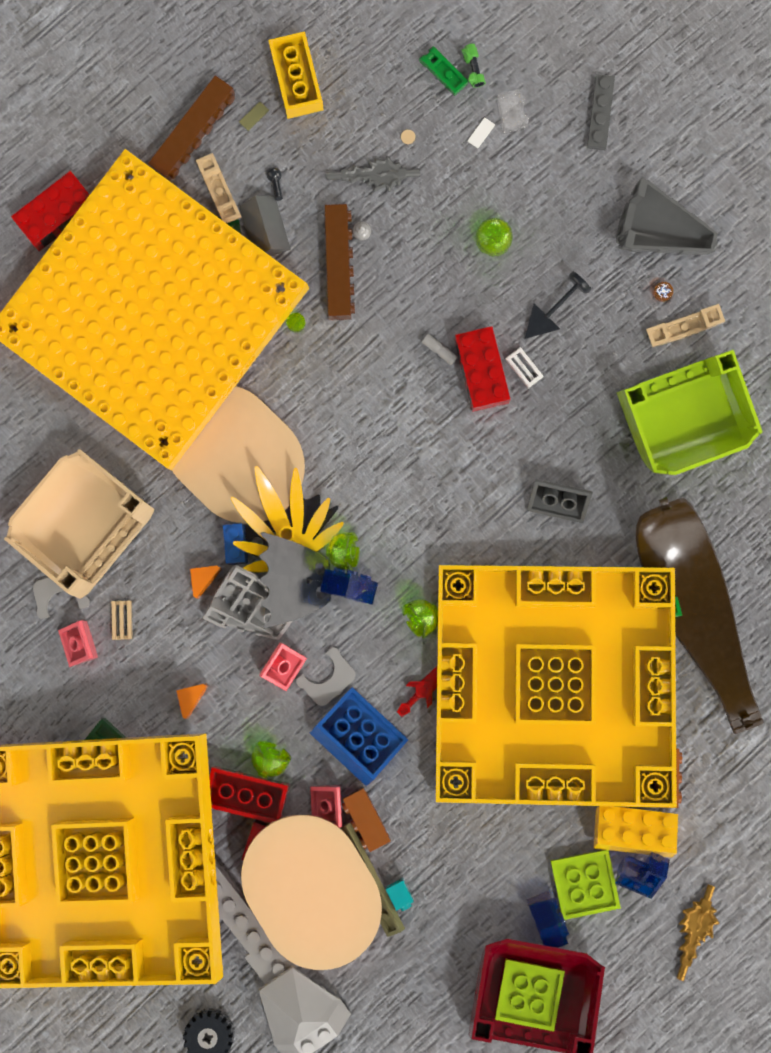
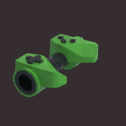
(470, 55)

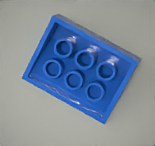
(359, 736)

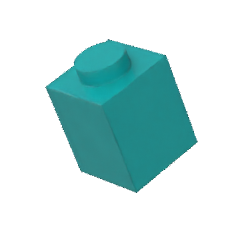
(400, 895)

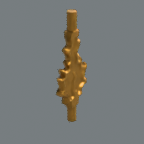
(697, 924)

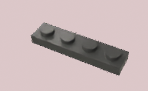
(600, 112)

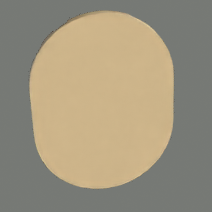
(228, 450)
(311, 892)

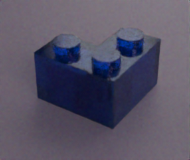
(349, 585)
(641, 876)
(547, 920)

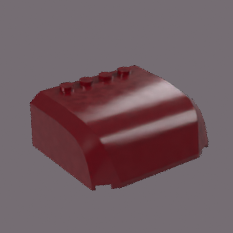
(577, 1006)

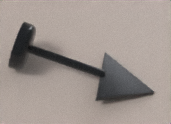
(540, 322)

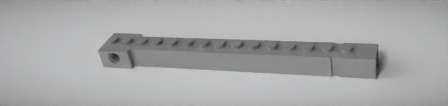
(242, 922)

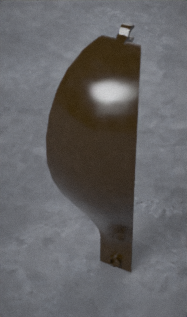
(707, 629)

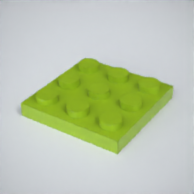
(585, 884)
(529, 994)

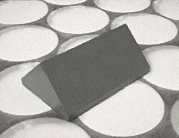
(265, 224)
(559, 501)

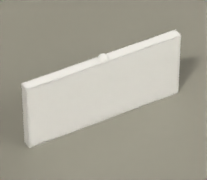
(481, 133)

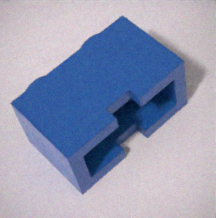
(233, 533)

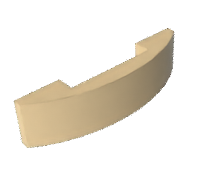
(218, 188)
(685, 326)

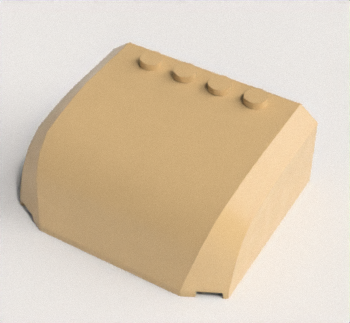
(77, 523)

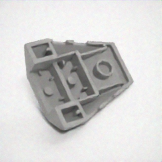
(239, 605)
(301, 1012)

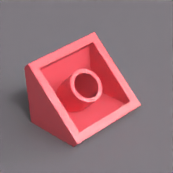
(78, 643)
(283, 666)
(327, 803)

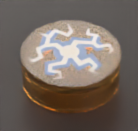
(663, 291)

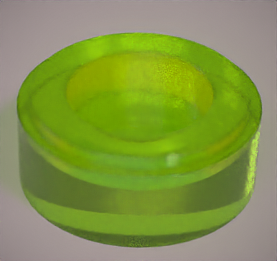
(295, 322)

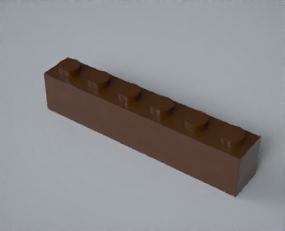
(192, 128)
(338, 262)

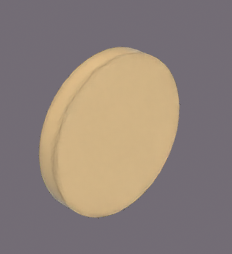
(408, 136)

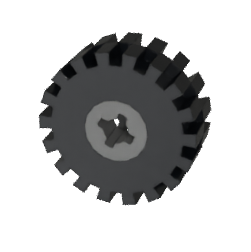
(210, 1026)

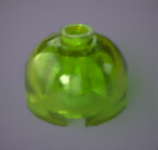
(494, 237)
(343, 551)
(421, 616)
(268, 760)

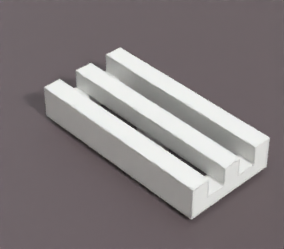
(533, 380)

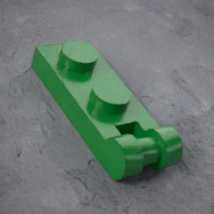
(444, 71)

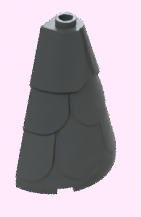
(662, 225)

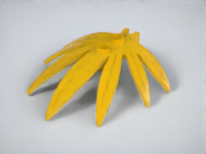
(280, 522)

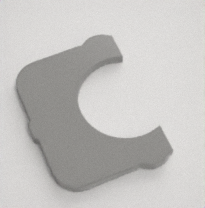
(45, 590)
(341, 678)

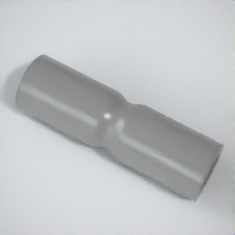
(438, 348)

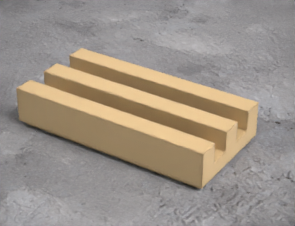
(121, 618)

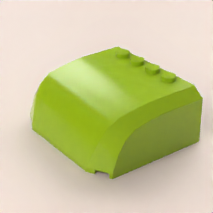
(691, 415)

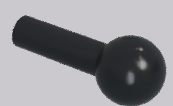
(274, 176)

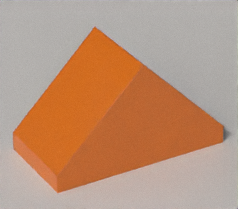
(202, 578)
(189, 698)

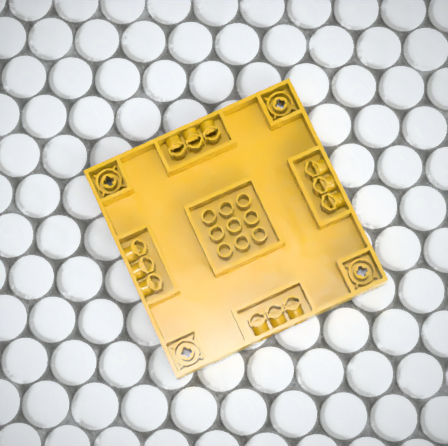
(149, 309)
(556, 686)
(108, 864)

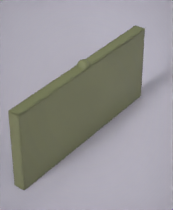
(253, 116)

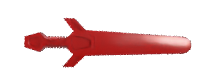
(423, 689)

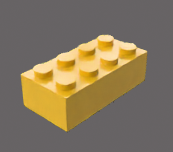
(296, 75)
(636, 831)

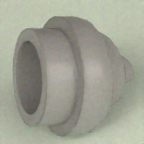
(361, 231)

